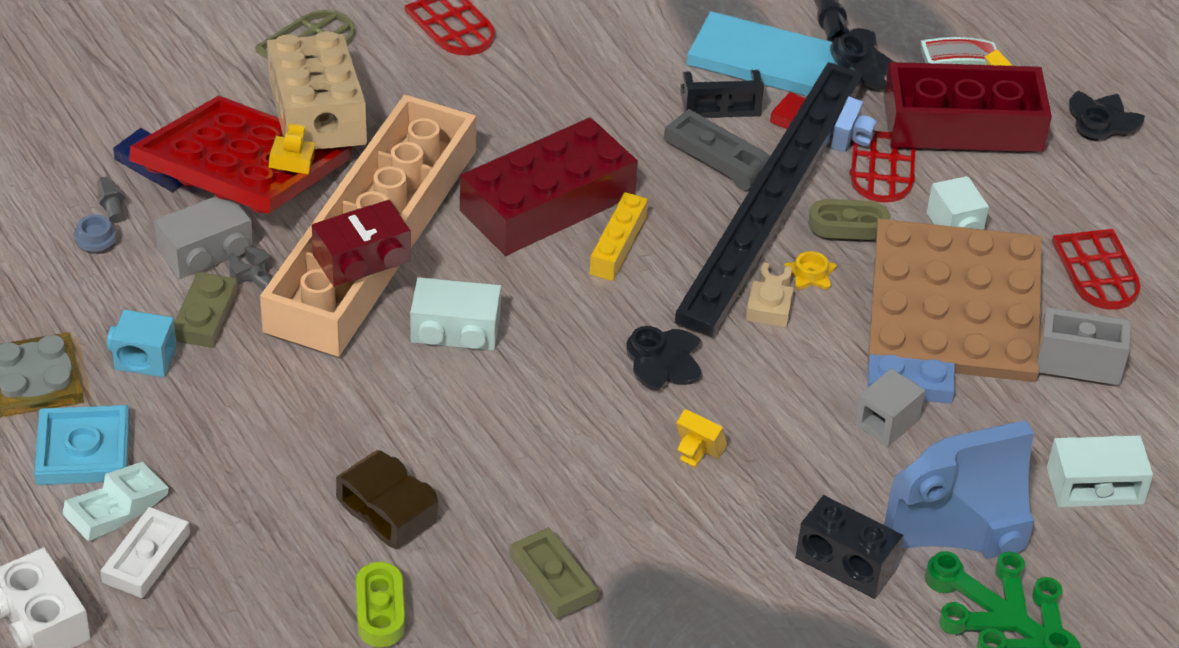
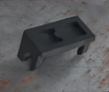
(723, 98)

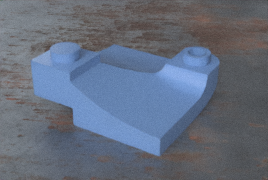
(967, 493)

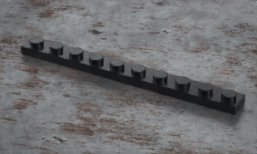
(767, 202)

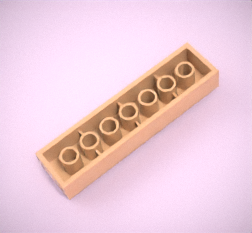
(411, 164)

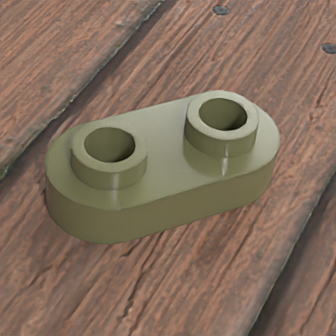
(846, 218)

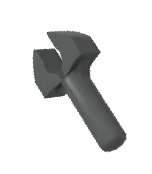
(257, 272)

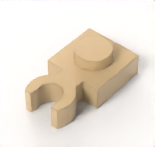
(770, 298)

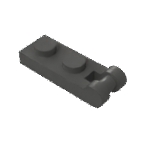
(717, 148)

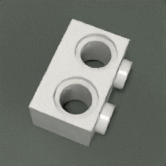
(41, 604)

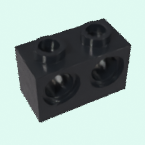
(849, 546)

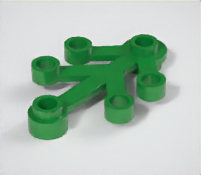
(947, 574)

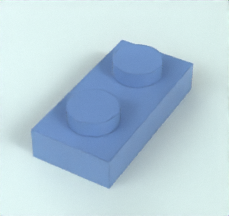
(930, 375)

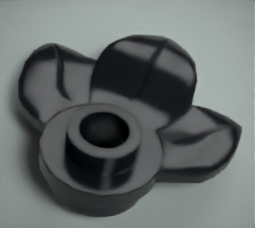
(857, 52)
(1103, 116)
(663, 356)

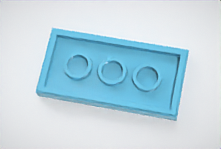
(738, 45)

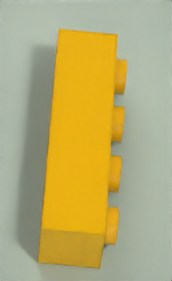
(618, 236)

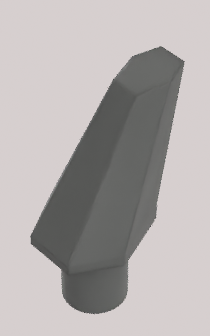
(111, 199)

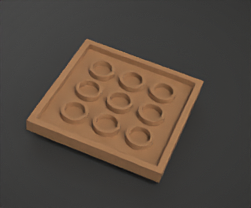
(957, 298)

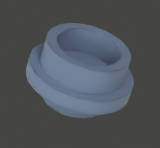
(94, 233)

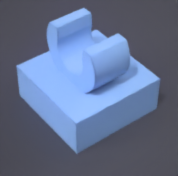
(852, 126)

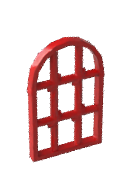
(454, 35)
(872, 175)
(1105, 257)

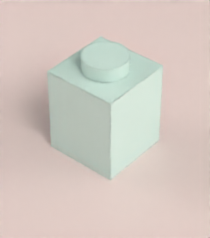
(957, 204)

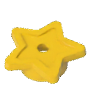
(819, 272)

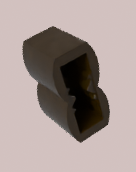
(387, 498)

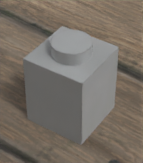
(889, 407)

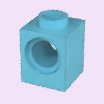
(142, 343)

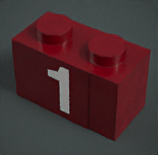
(361, 242)

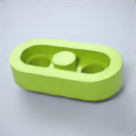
(380, 607)

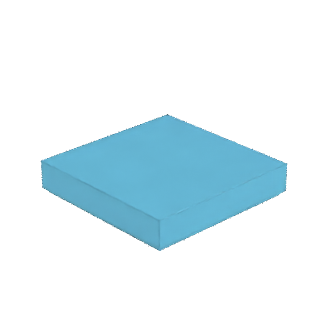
(81, 443)

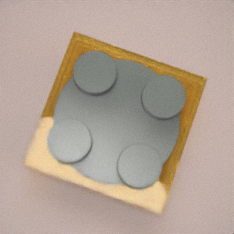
(38, 374)

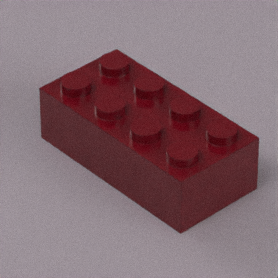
(966, 107)
(547, 185)

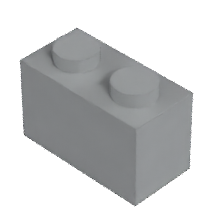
(203, 235)
(1083, 345)

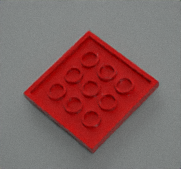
(228, 153)

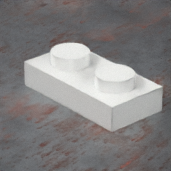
(145, 552)

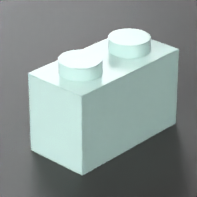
(455, 313)
(1099, 471)

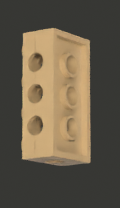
(318, 90)

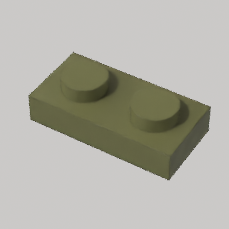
(205, 309)
(553, 572)

